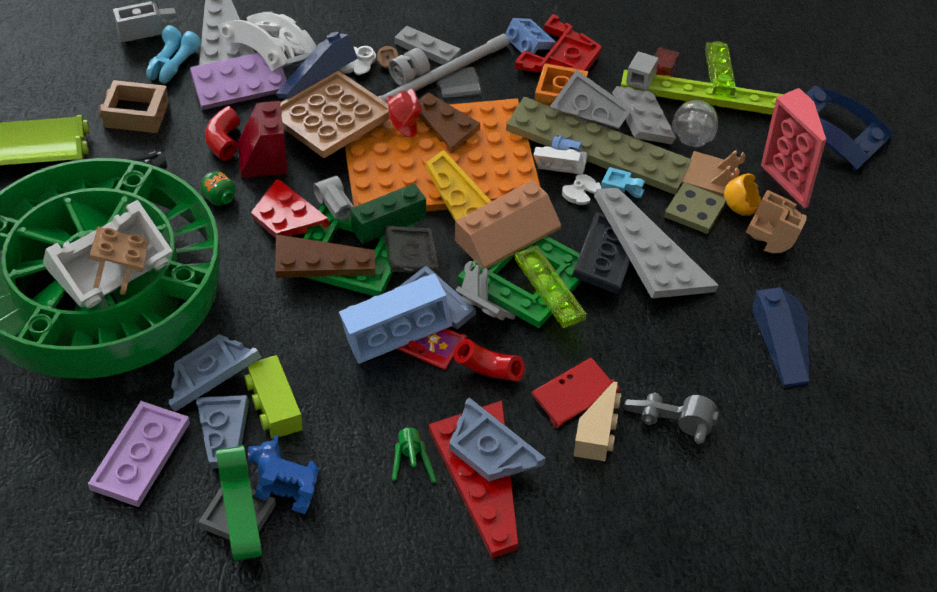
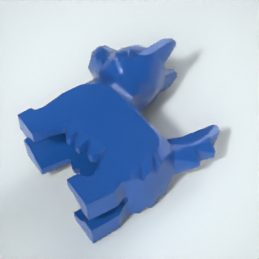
(282, 476)

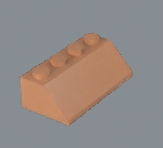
(507, 225)

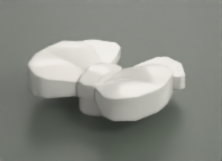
(576, 192)

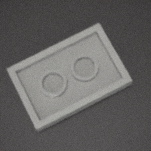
(646, 116)

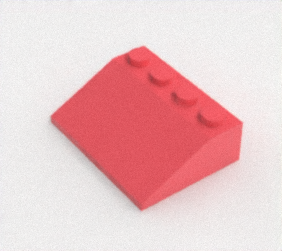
(794, 145)

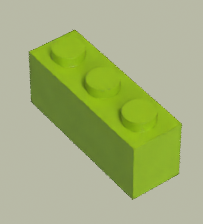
(273, 397)

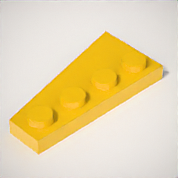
(455, 186)

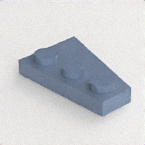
(459, 310)
(222, 423)

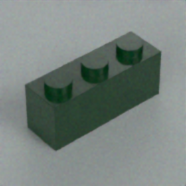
(393, 209)

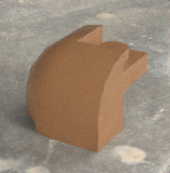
(776, 223)

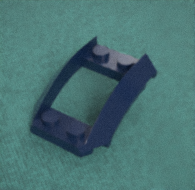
(867, 143)

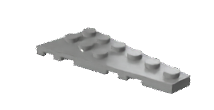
(212, 43)
(657, 259)

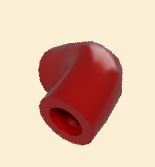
(217, 133)
(489, 363)

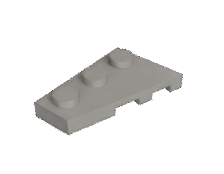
(591, 102)

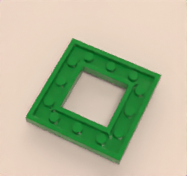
(367, 284)
(520, 302)

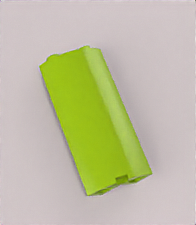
(43, 140)

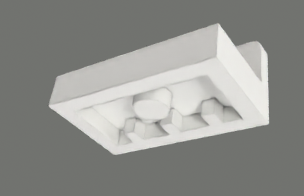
(560, 160)

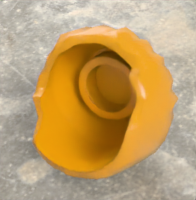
(742, 195)

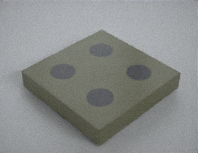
(695, 208)

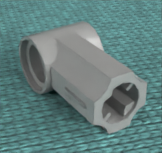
(332, 194)

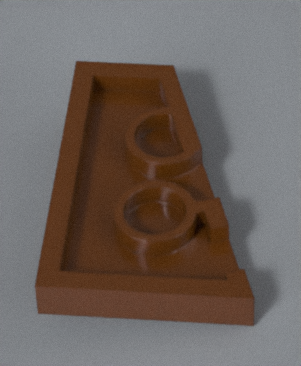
(447, 122)

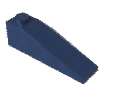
(785, 334)

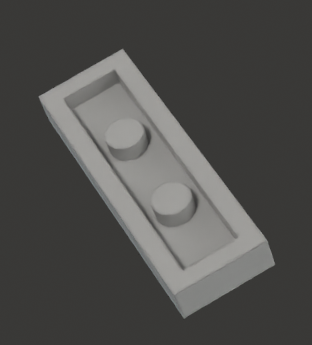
(432, 47)

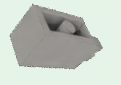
(142, 20)

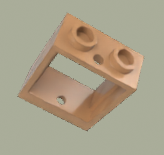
(133, 119)

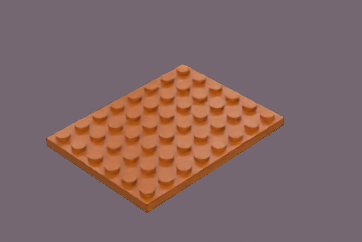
(491, 158)

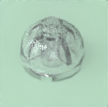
(695, 123)

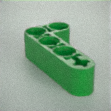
(238, 503)

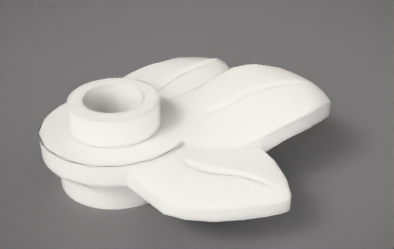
(360, 66)

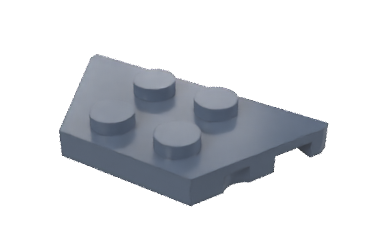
(207, 368)
(490, 445)

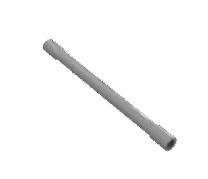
(490, 47)

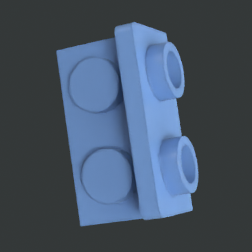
(528, 36)

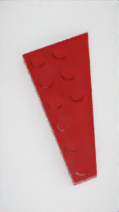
(487, 501)

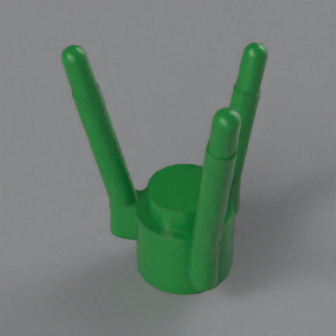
(410, 445)

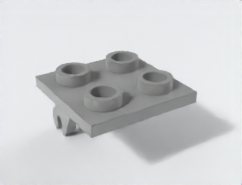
(476, 292)

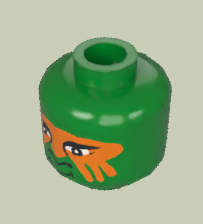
(217, 187)

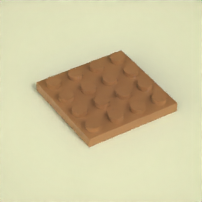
(332, 113)

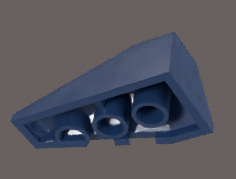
(324, 60)

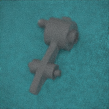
(694, 416)

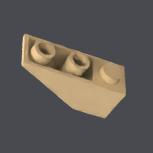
(594, 426)

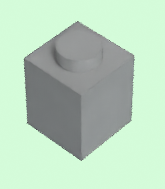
(642, 70)

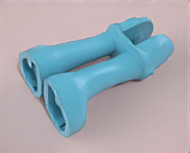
(173, 41)

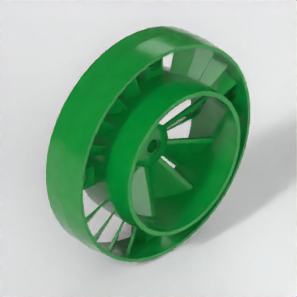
(110, 337)

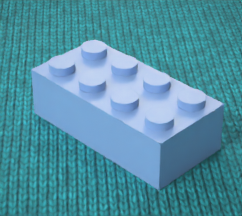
(396, 318)

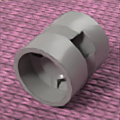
(409, 66)

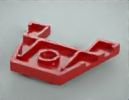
(569, 51)

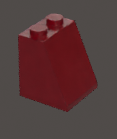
(263, 142)

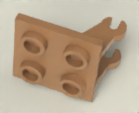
(712, 172)
(119, 249)

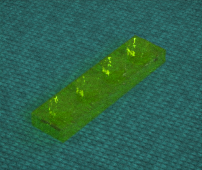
(720, 68)
(550, 286)

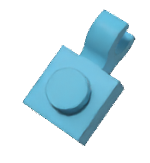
(622, 180)

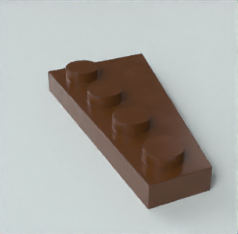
(320, 259)

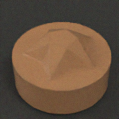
(386, 54)

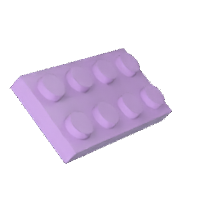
(235, 80)
(139, 453)

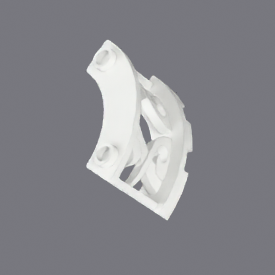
(257, 34)

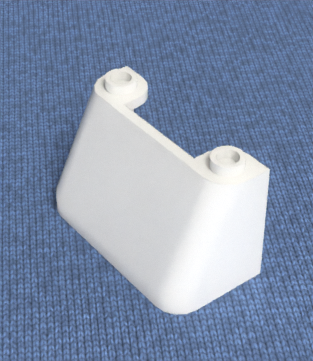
(78, 272)

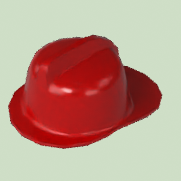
(404, 112)

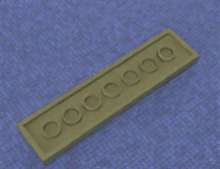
(603, 145)

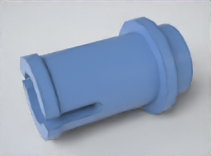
(561, 143)

